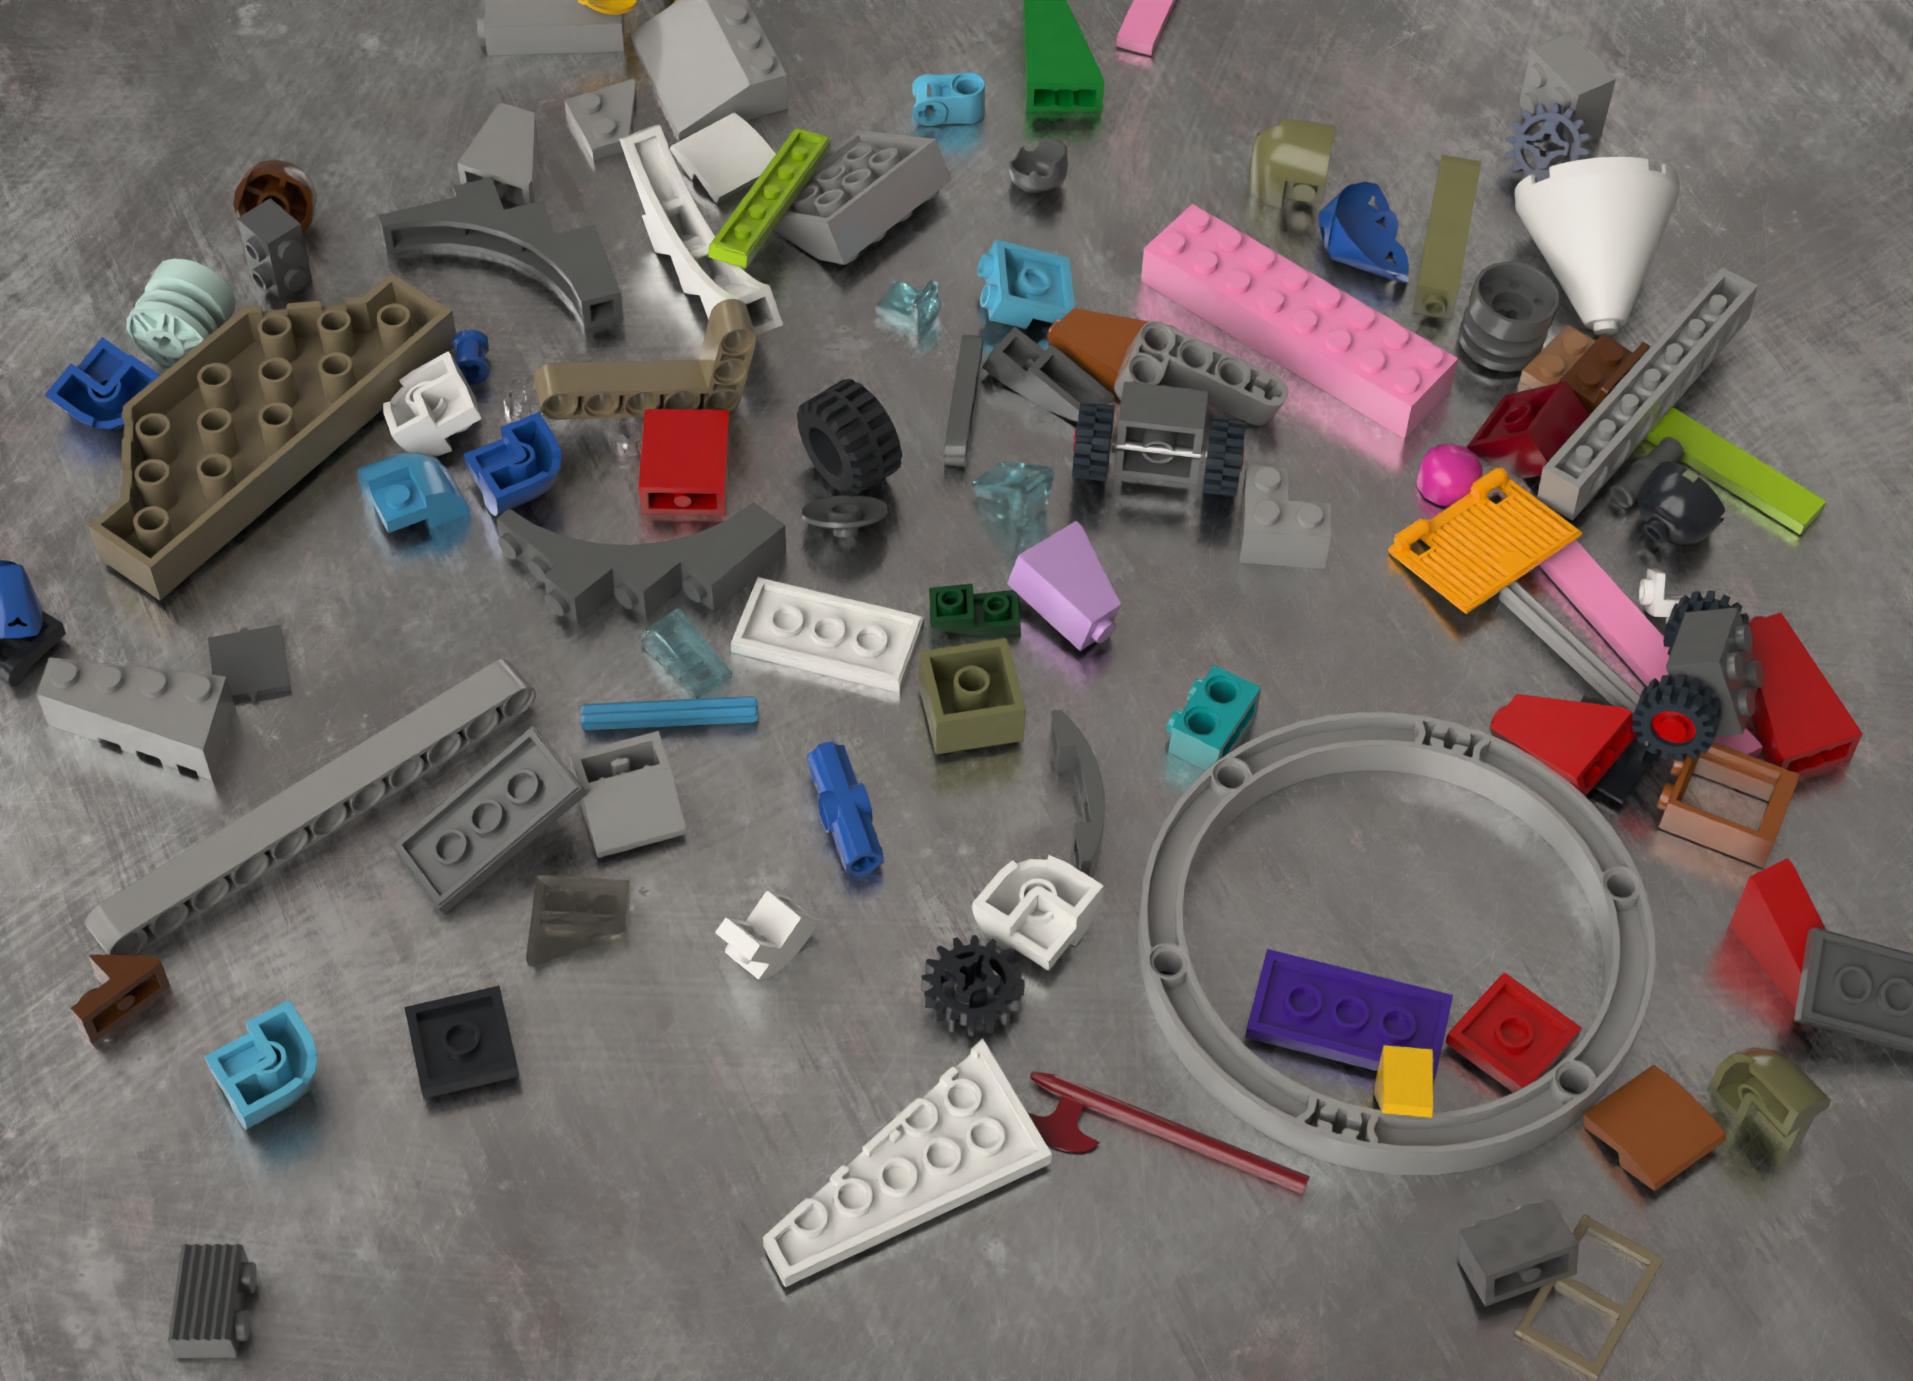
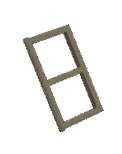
(1620, 1313)

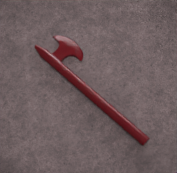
(1062, 1131)

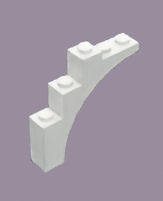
(682, 232)

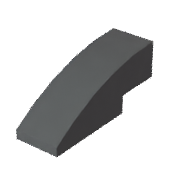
(1044, 376)

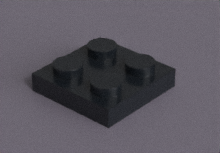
(461, 1042)

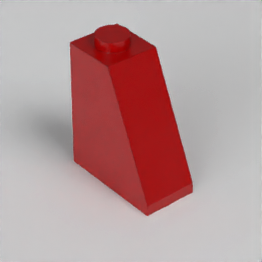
(1566, 735)
(1775, 923)

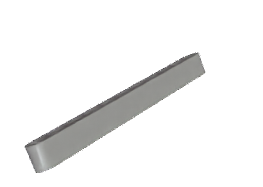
(309, 810)

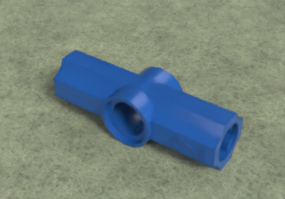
(845, 808)

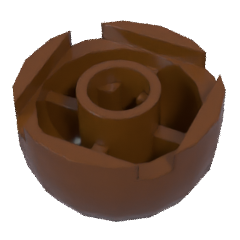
(283, 184)

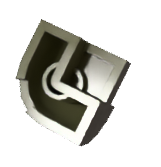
(1291, 162)
(1772, 1089)

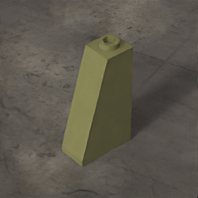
(1446, 237)

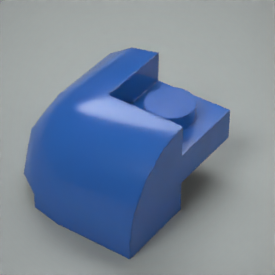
(101, 386)
(516, 466)

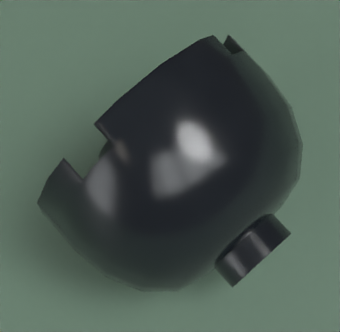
(1677, 507)

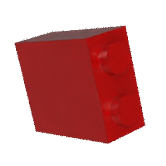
(684, 462)

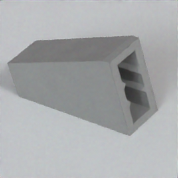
(548, 28)

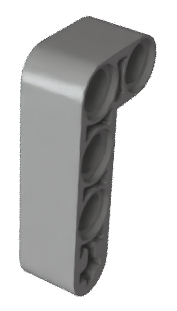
(1249, 391)

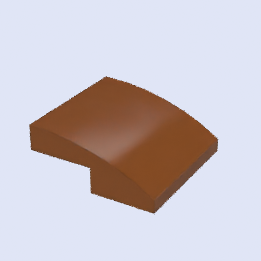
(1654, 1127)

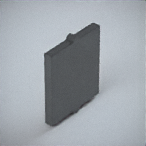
(251, 661)

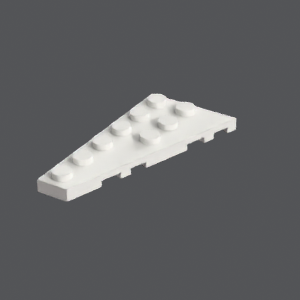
(926, 1161)

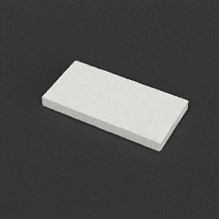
(828, 634)

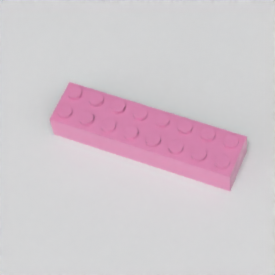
(1299, 320)

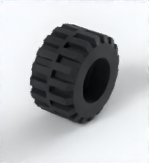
(849, 437)

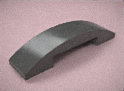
(1074, 754)

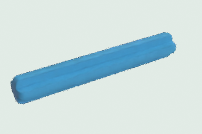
(669, 713)

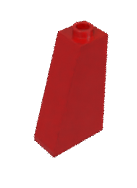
(1796, 708)

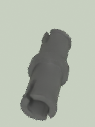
(1629, 487)

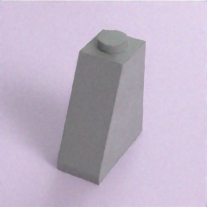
(506, 152)

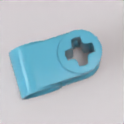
(952, 97)

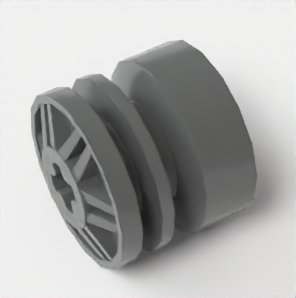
(1508, 316)

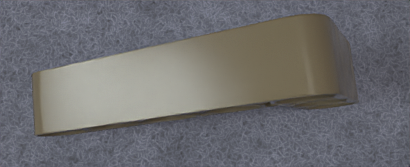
(630, 387)

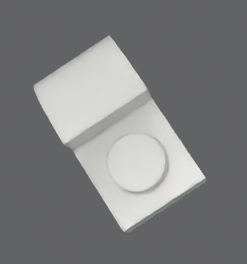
(769, 935)

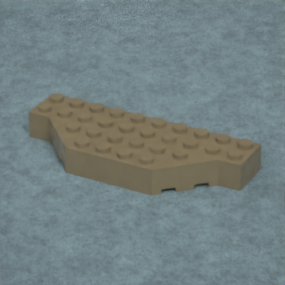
(252, 419)

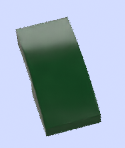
(982, 614)

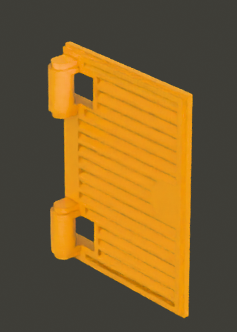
(1483, 544)

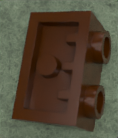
(1601, 370)

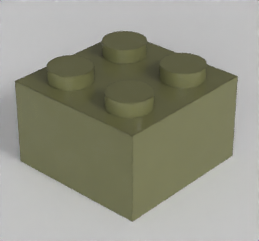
(971, 696)

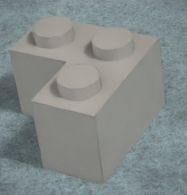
(1280, 529)

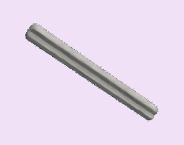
(1569, 646)

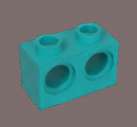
(1218, 722)

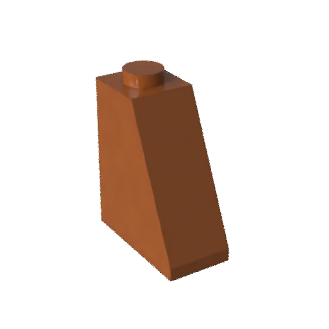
(1095, 342)

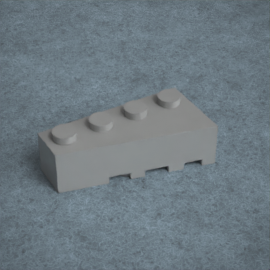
(141, 709)

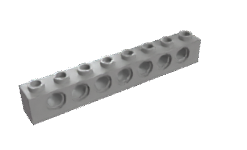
(1646, 394)

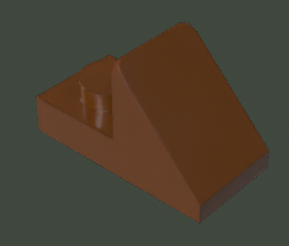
(125, 988)

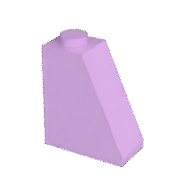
(1068, 586)

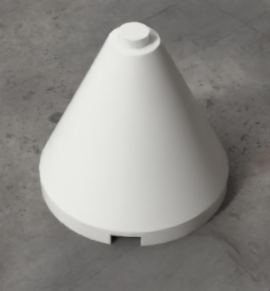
(1599, 230)

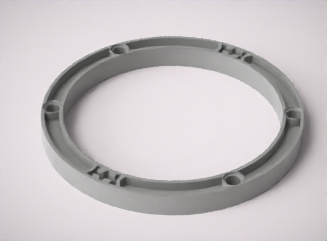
(1440, 751)

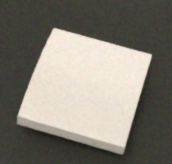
(724, 156)

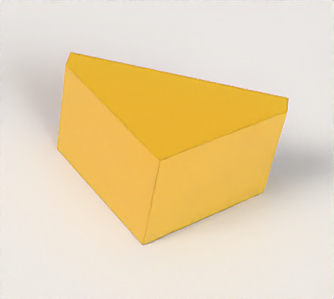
(1405, 1081)

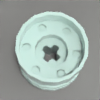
(179, 310)

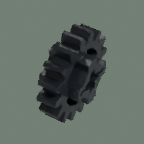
(984, 999)

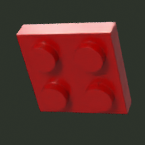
(1513, 1034)

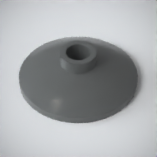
(844, 513)

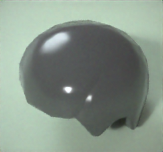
(1041, 168)

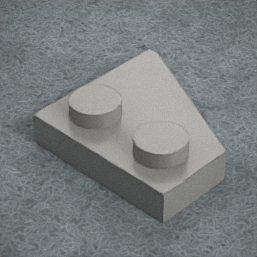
(603, 117)

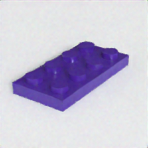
(1343, 1012)

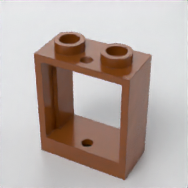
(1738, 772)

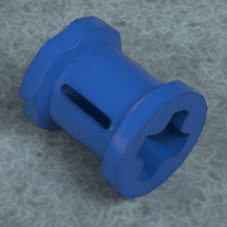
(470, 355)

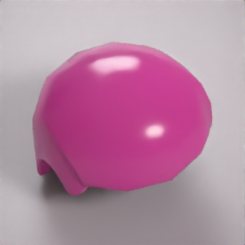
(1448, 473)

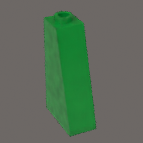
(1058, 61)

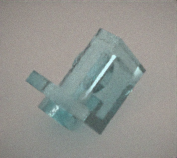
(909, 306)

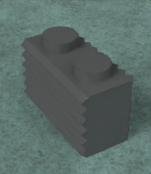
(210, 1301)

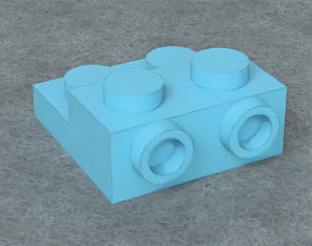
(1025, 284)

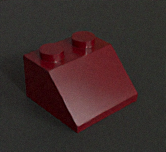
(1529, 428)

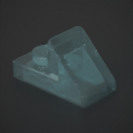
(1019, 486)

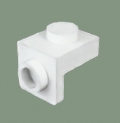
(1653, 597)

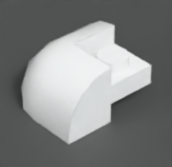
(431, 407)
(1038, 908)

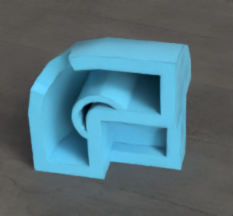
(266, 1066)

